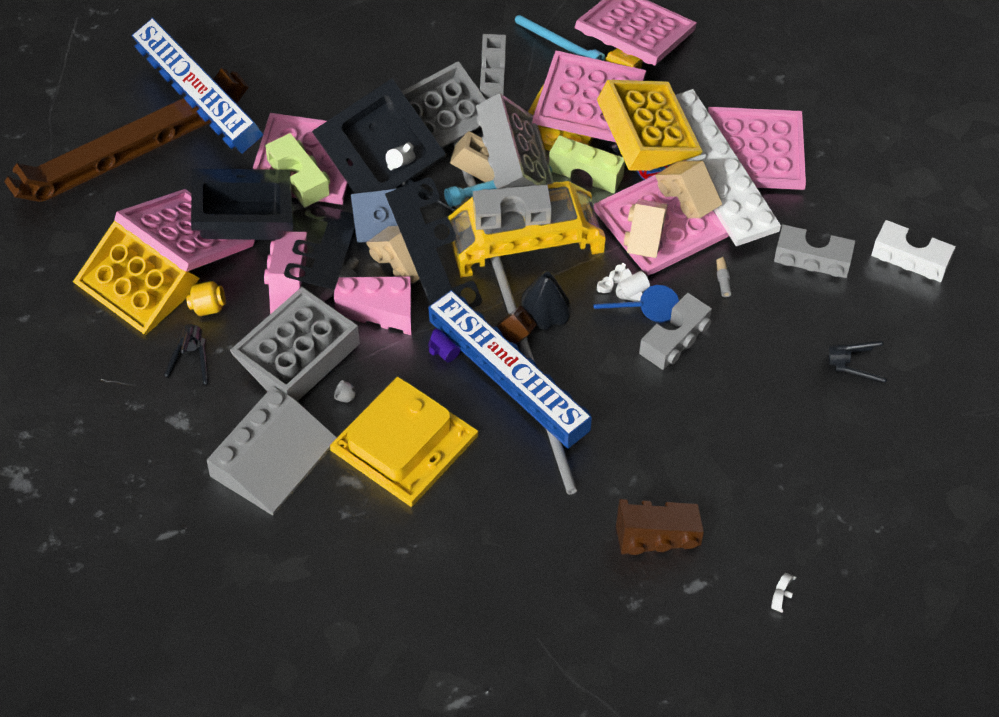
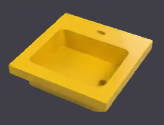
(400, 440)

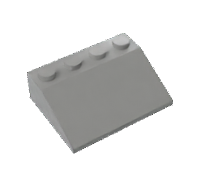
(446, 103)
(512, 144)
(297, 344)
(270, 451)

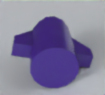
(443, 346)

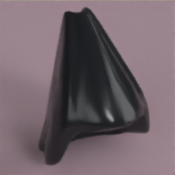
(546, 301)

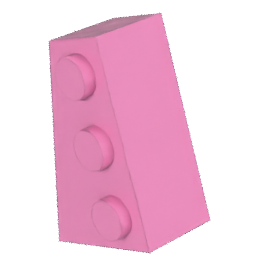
(281, 254)
(375, 300)

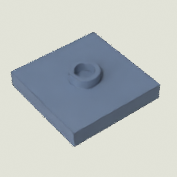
(371, 214)

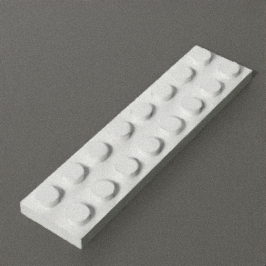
(743, 207)

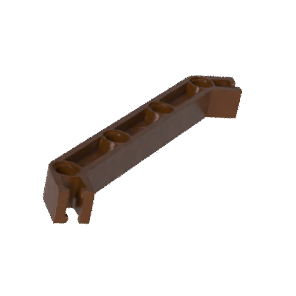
(116, 147)

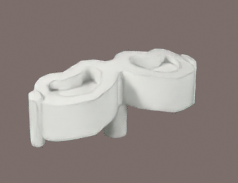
(606, 284)
(780, 591)

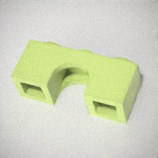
(604, 167)
(309, 183)

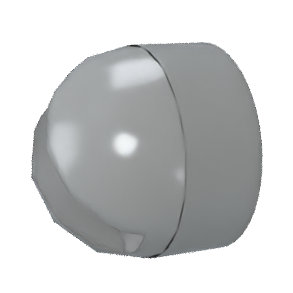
(344, 392)

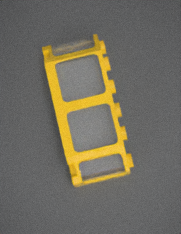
(571, 222)

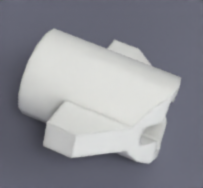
(400, 156)
(631, 286)

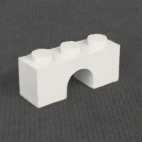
(928, 261)

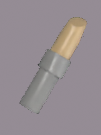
(723, 277)

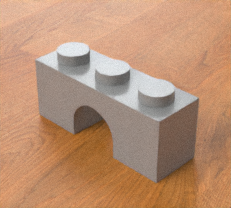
(493, 65)
(529, 201)
(796, 252)
(665, 345)

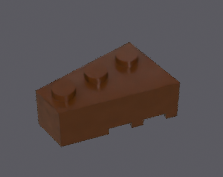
(658, 527)

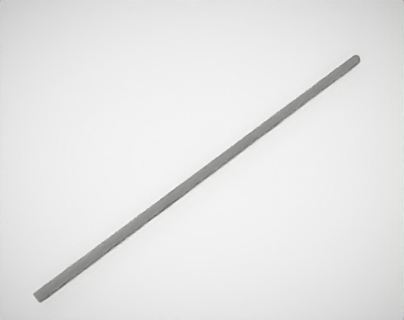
(526, 351)

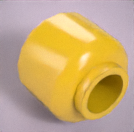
(206, 298)

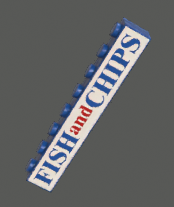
(197, 85)
(511, 369)

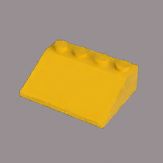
(647, 123)
(134, 279)

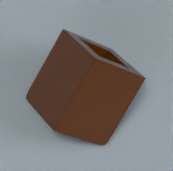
(516, 325)

